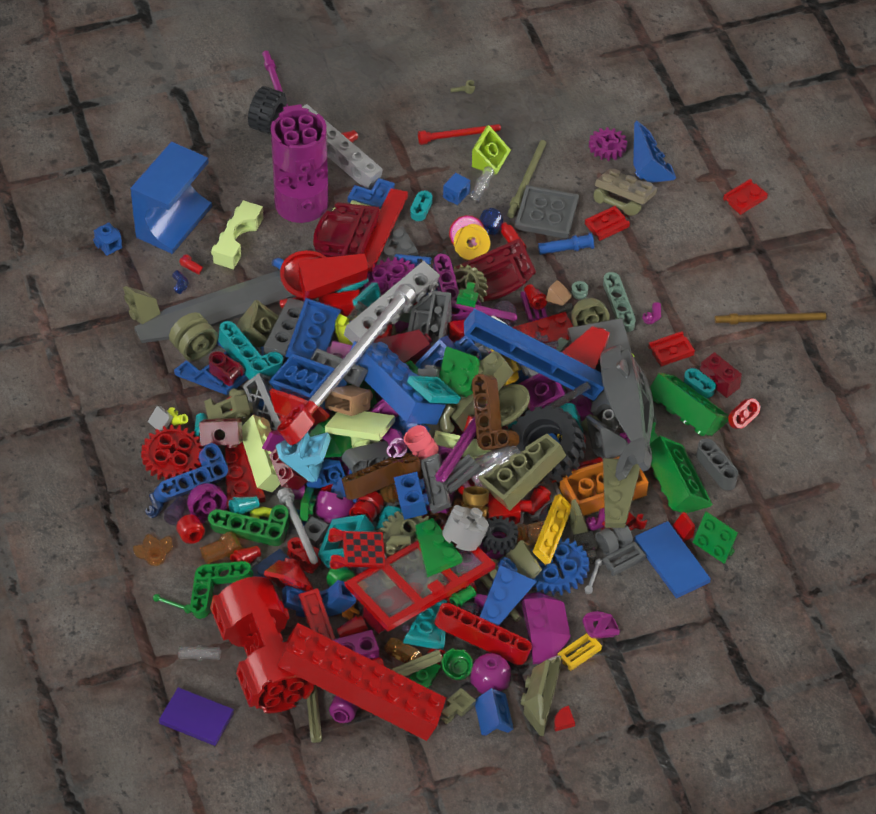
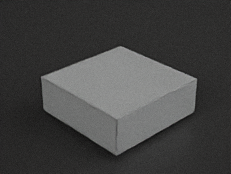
(160, 418)

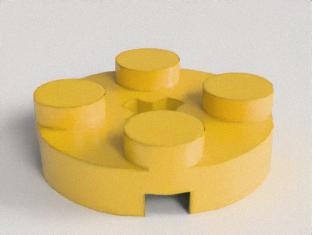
(467, 233)

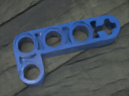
(189, 478)

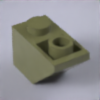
(141, 304)

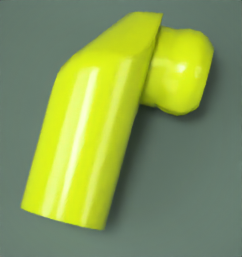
(262, 511)

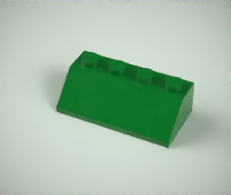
(688, 404)
(678, 476)

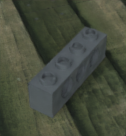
(284, 328)

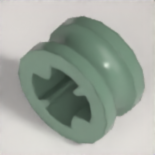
(579, 285)

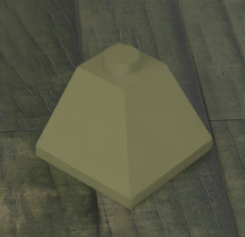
(257, 323)

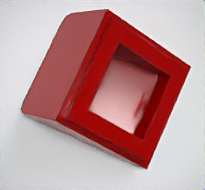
(684, 527)

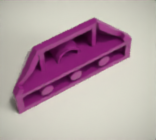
(545, 625)

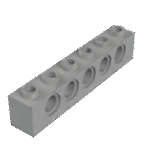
(350, 157)
(422, 274)

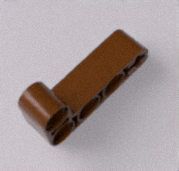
(486, 389)
(380, 475)

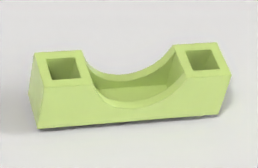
(245, 219)

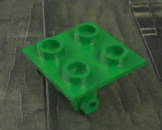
(715, 537)

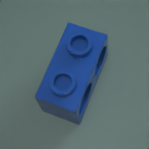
(410, 495)

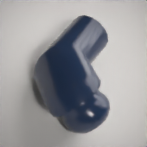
(155, 508)

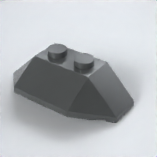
(432, 315)

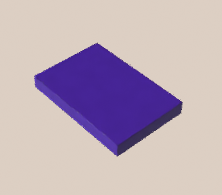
(196, 716)

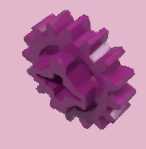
(607, 144)

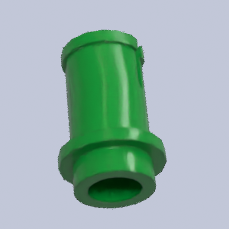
(463, 596)

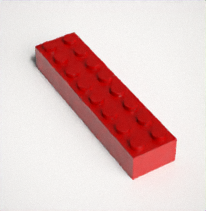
(362, 681)

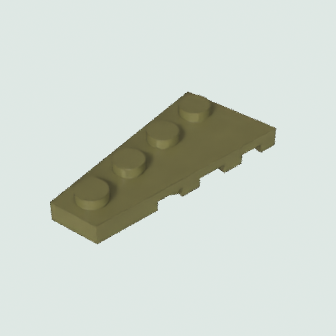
(617, 493)

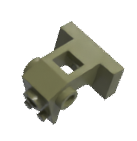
(239, 404)

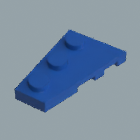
(504, 594)

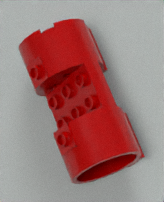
(252, 619)

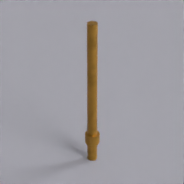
(734, 318)

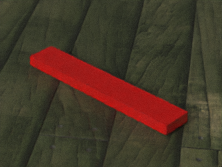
(386, 220)

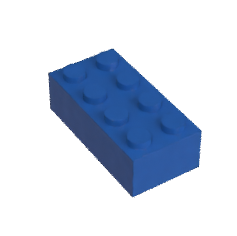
(302, 377)

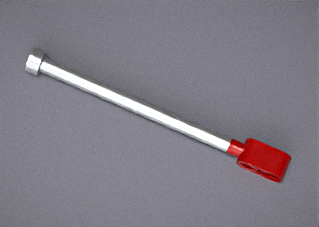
(300, 418)

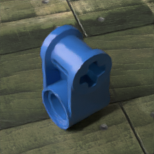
(468, 346)

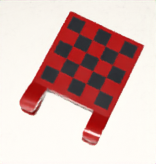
(359, 549)

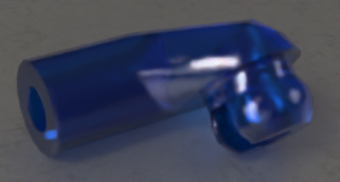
(182, 282)

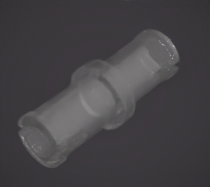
(482, 183)
(199, 652)

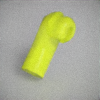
(177, 420)

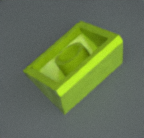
(489, 151)

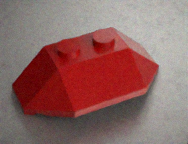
(285, 402)

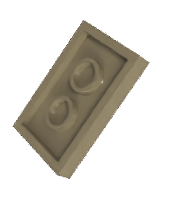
(626, 186)

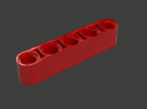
(483, 633)

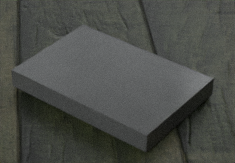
(615, 327)

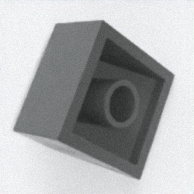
(604, 440)

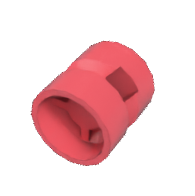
(420, 442)

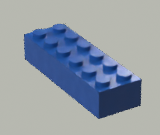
(389, 379)

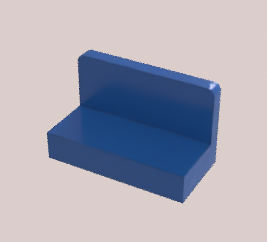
(493, 712)

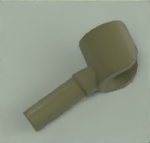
(468, 88)

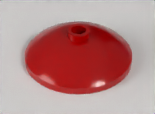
(289, 270)

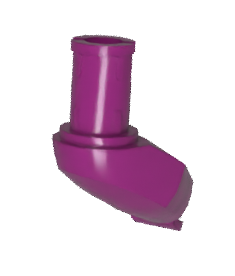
(396, 443)

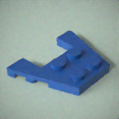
(205, 378)

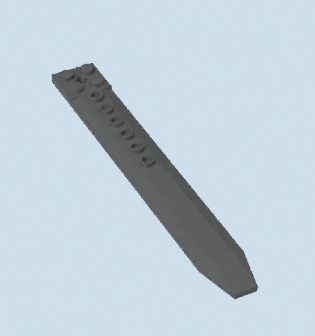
(236, 299)

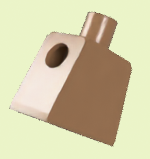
(349, 400)

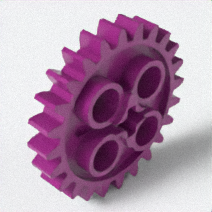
(388, 273)

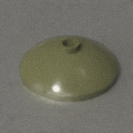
(513, 403)

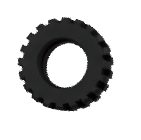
(548, 421)

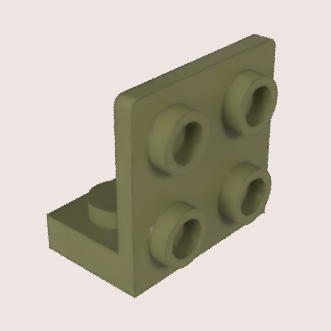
(523, 559)

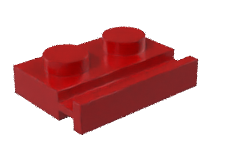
(745, 196)
(607, 223)
(671, 348)

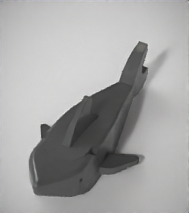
(630, 399)

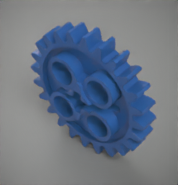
(572, 558)

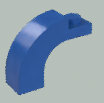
(335, 599)

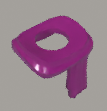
(604, 620)

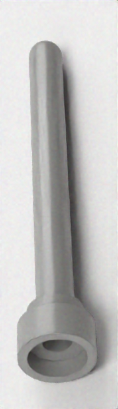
(286, 498)

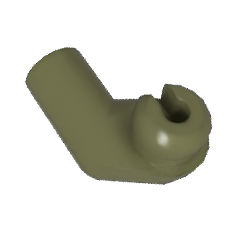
(394, 542)

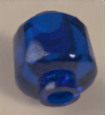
(492, 220)

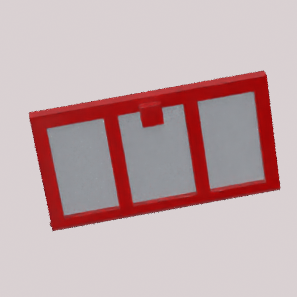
(403, 588)

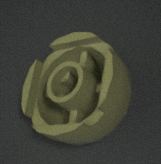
(589, 312)

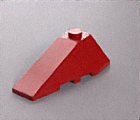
(288, 574)

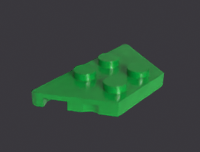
(458, 371)

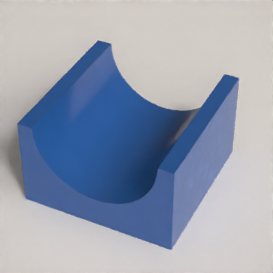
(164, 200)

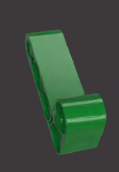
(249, 523)

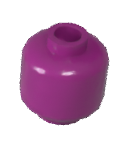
(342, 710)

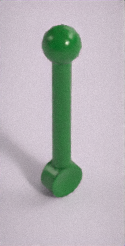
(156, 597)

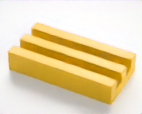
(572, 665)

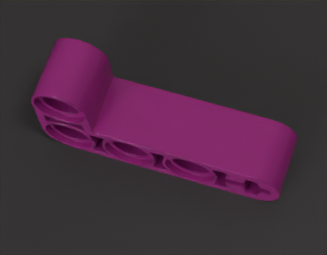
(443, 261)

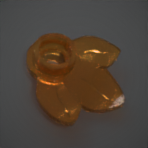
(153, 548)

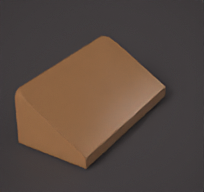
(558, 294)

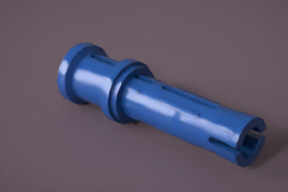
(574, 243)

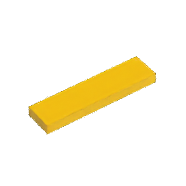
(552, 529)

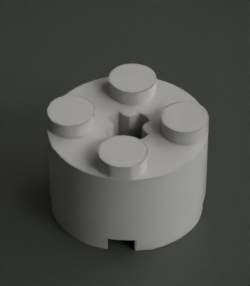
(465, 528)

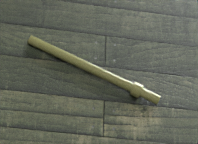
(516, 201)

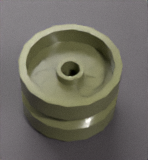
(193, 336)

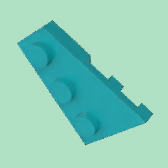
(424, 631)

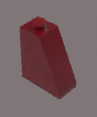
(408, 345)

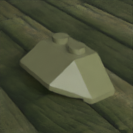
(540, 693)

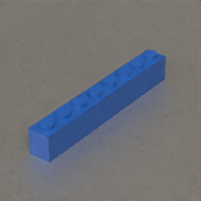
(532, 353)

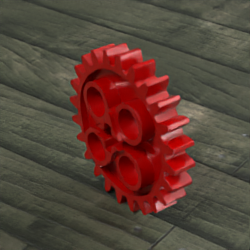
(171, 453)

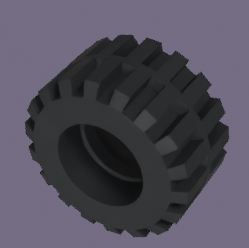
(265, 108)

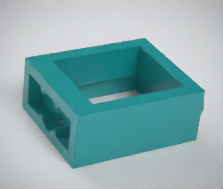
(352, 523)

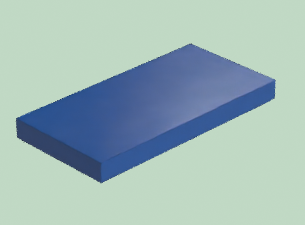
(313, 329)
(672, 559)

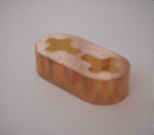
(401, 651)

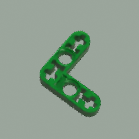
(209, 581)

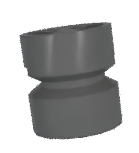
(611, 539)

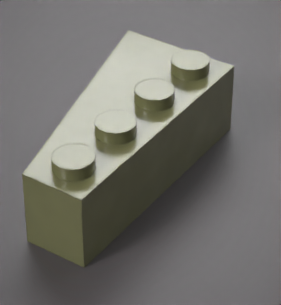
(493, 365)
(522, 471)

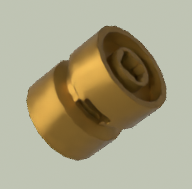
(476, 498)

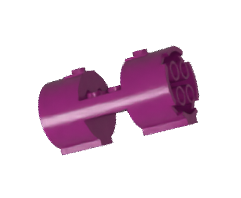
(299, 164)

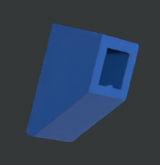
(329, 473)

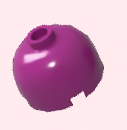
(205, 499)
(330, 506)
(490, 672)

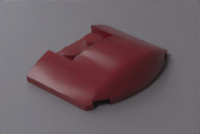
(345, 229)
(504, 269)

